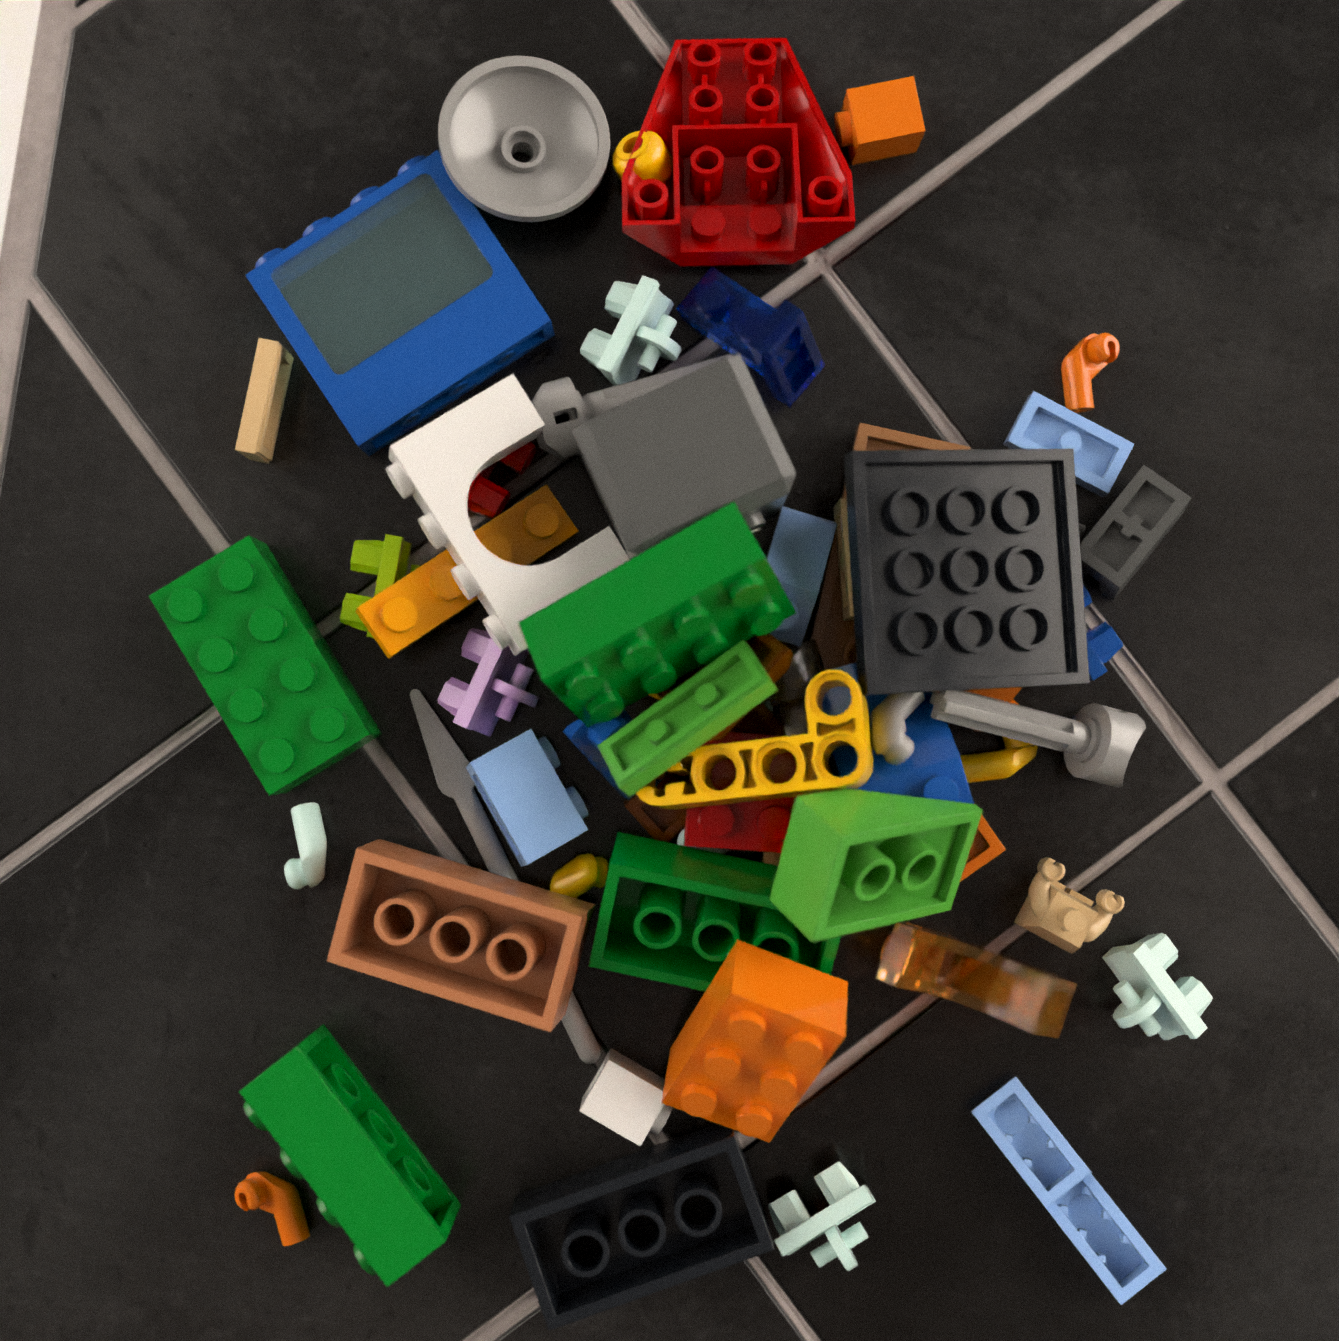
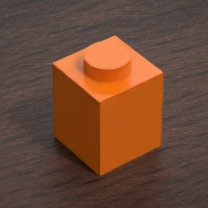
(880, 120)

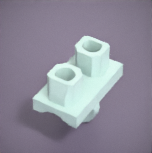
(639, 335)
(1151, 995)
(799, 1228)

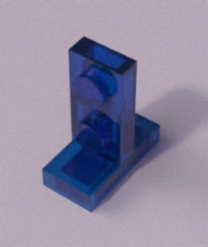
(768, 339)

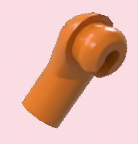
(276, 1197)

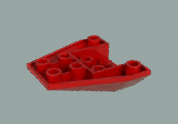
(750, 160)

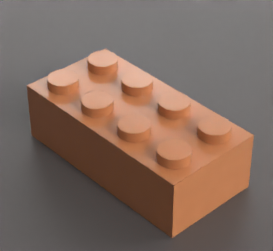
(461, 933)

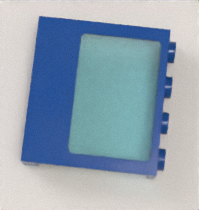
(400, 303)

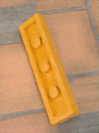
(430, 592)

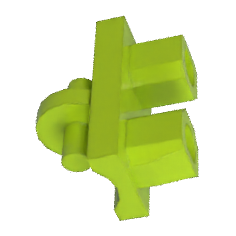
(378, 558)

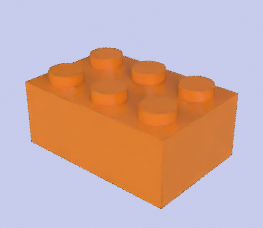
(755, 1041)

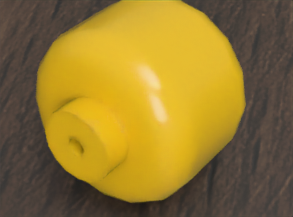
(652, 158)

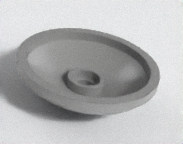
(528, 109)

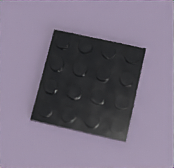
(965, 569)

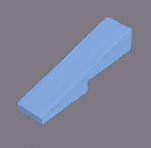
(1068, 1190)

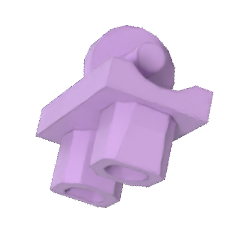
(494, 689)

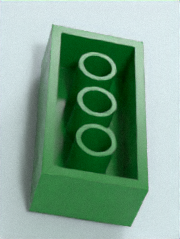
(656, 617)
(265, 665)
(680, 909)
(352, 1155)

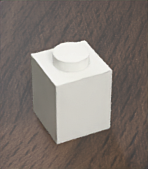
(626, 1098)

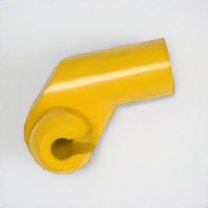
(999, 763)
(580, 875)

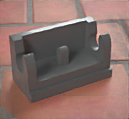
(1131, 530)

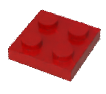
(742, 825)

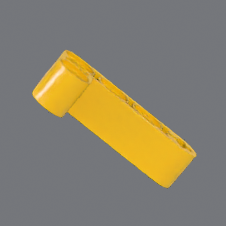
(755, 756)

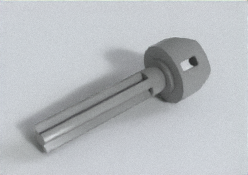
(561, 398)
(1093, 742)

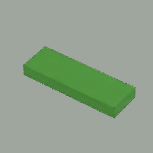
(686, 718)

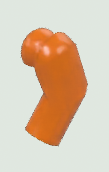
(1083, 365)

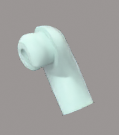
(311, 845)

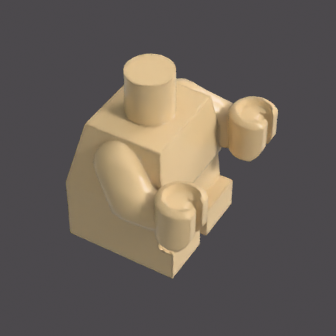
(1062, 915)

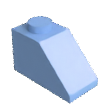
(799, 561)

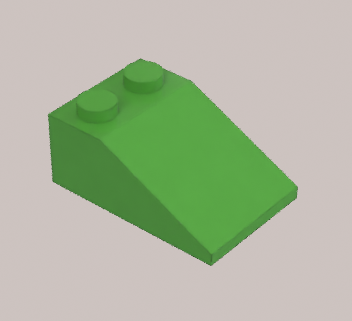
(870, 860)

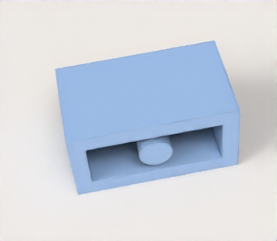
(528, 796)

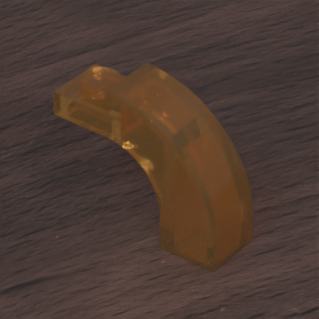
(976, 977)

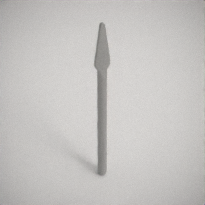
(455, 782)

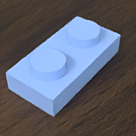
(1096, 450)

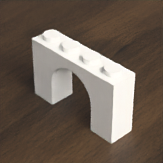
(437, 470)

